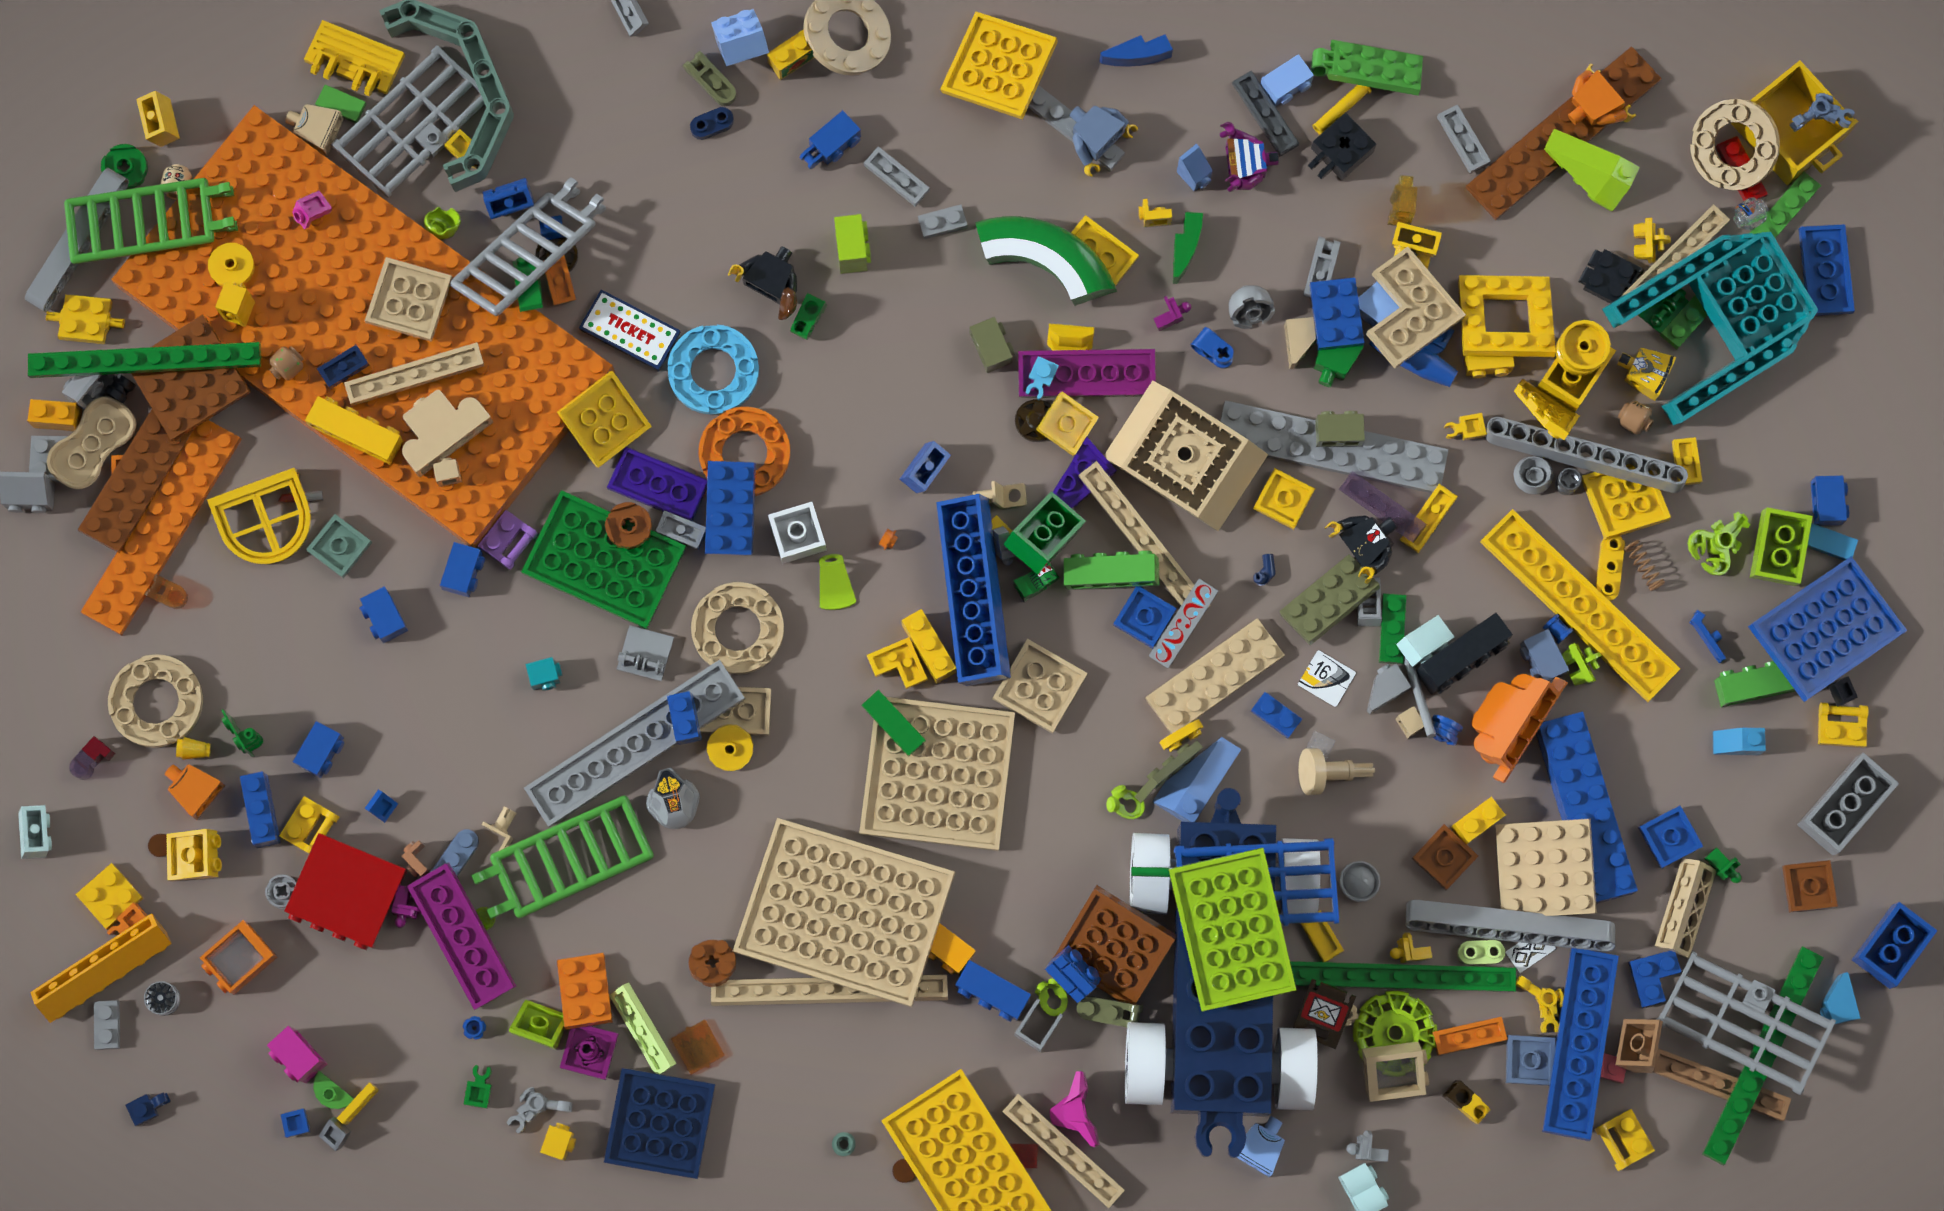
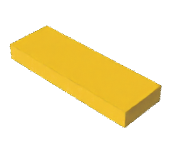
(1432, 514)

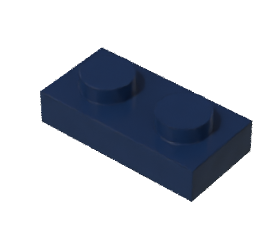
(343, 366)

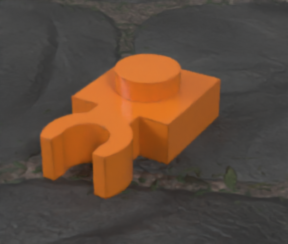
(128, 918)

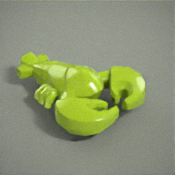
(1718, 543)

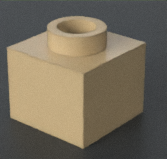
(447, 472)
(1410, 722)

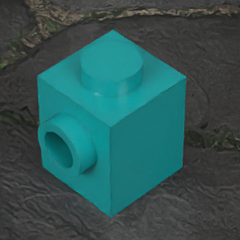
(544, 674)

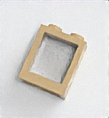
(1395, 1071)

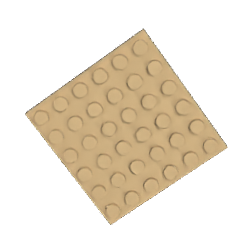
(949, 786)

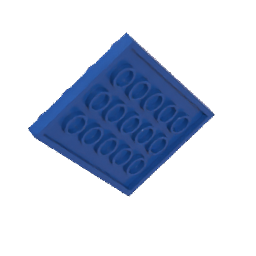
(1827, 628)

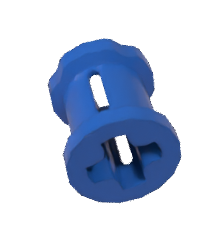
(1557, 629)

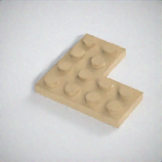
(1422, 313)

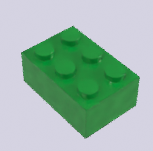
(1044, 532)

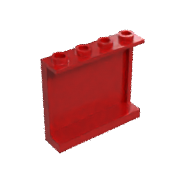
(344, 891)

